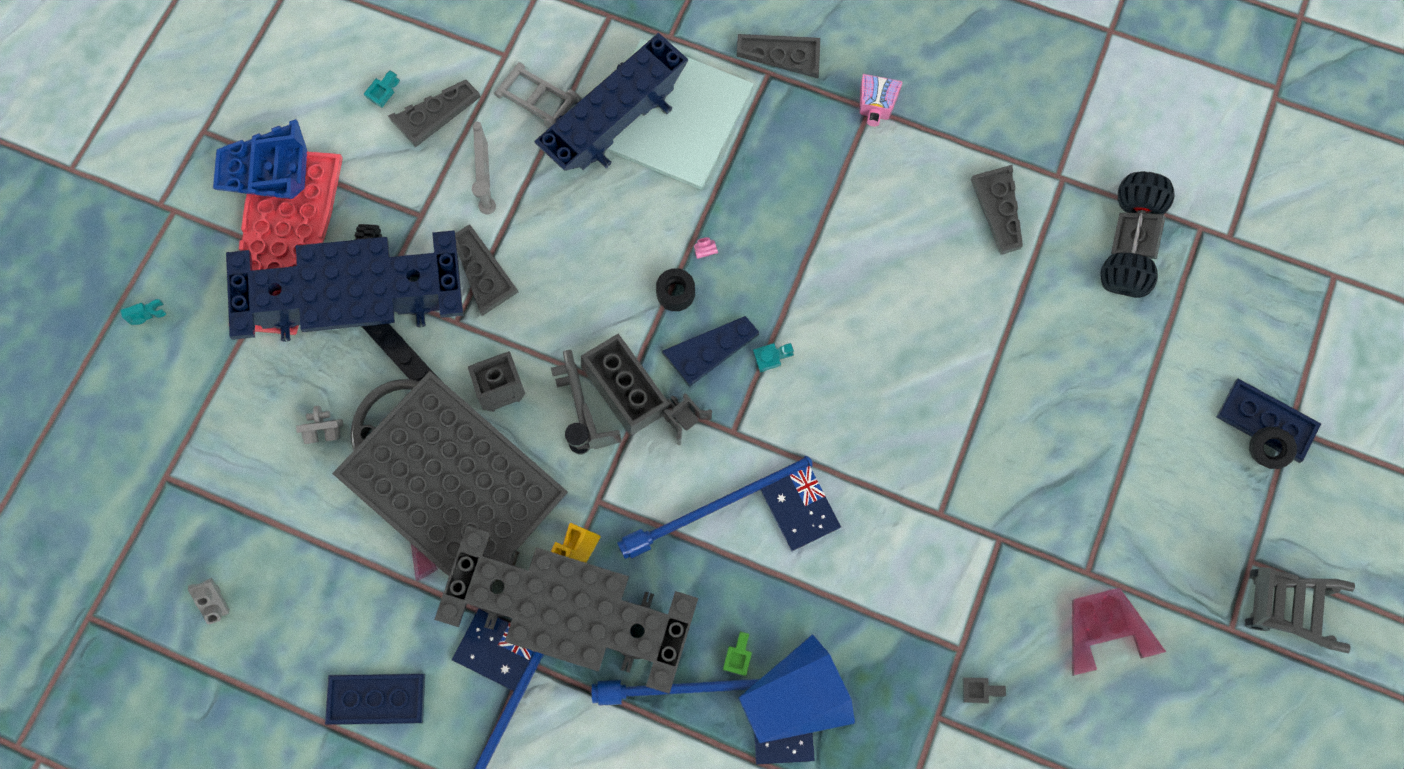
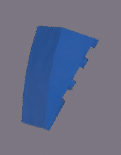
(265, 164)
(798, 696)

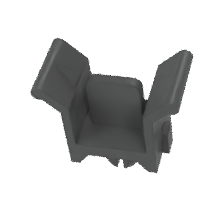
(684, 415)

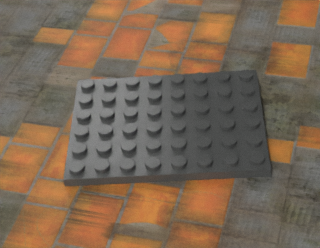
(447, 468)

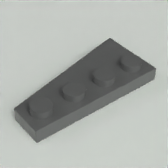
(784, 52)
(429, 116)
(998, 201)
(485, 275)

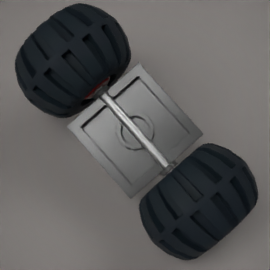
(1138, 234)

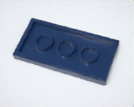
(1252, 410)
(375, 699)

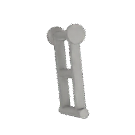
(570, 96)
(481, 187)

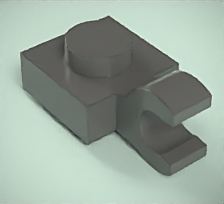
(977, 690)

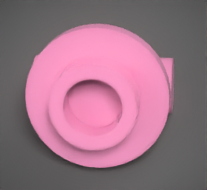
(705, 247)

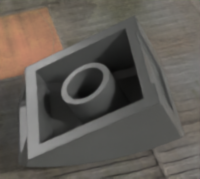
(496, 382)

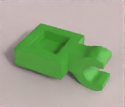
(738, 658)

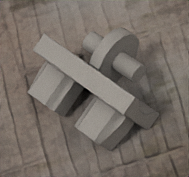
(309, 431)
(209, 600)

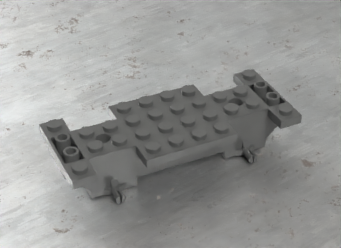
(566, 609)

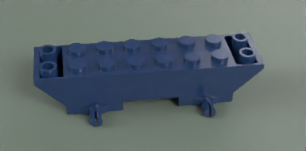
(614, 104)

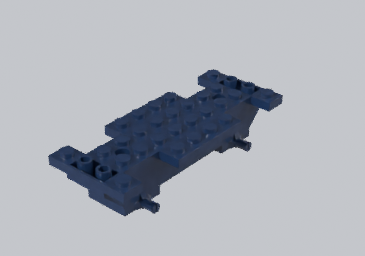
(343, 287)

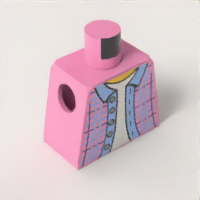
(878, 98)

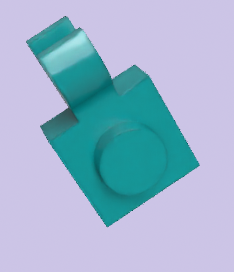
(381, 91)
(140, 313)
(769, 357)

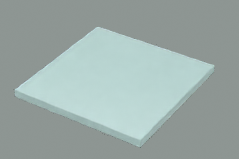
(696, 129)

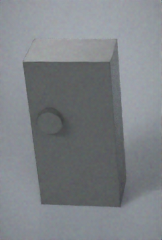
(624, 384)

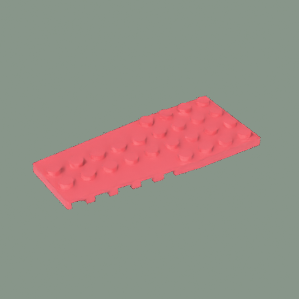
(278, 224)

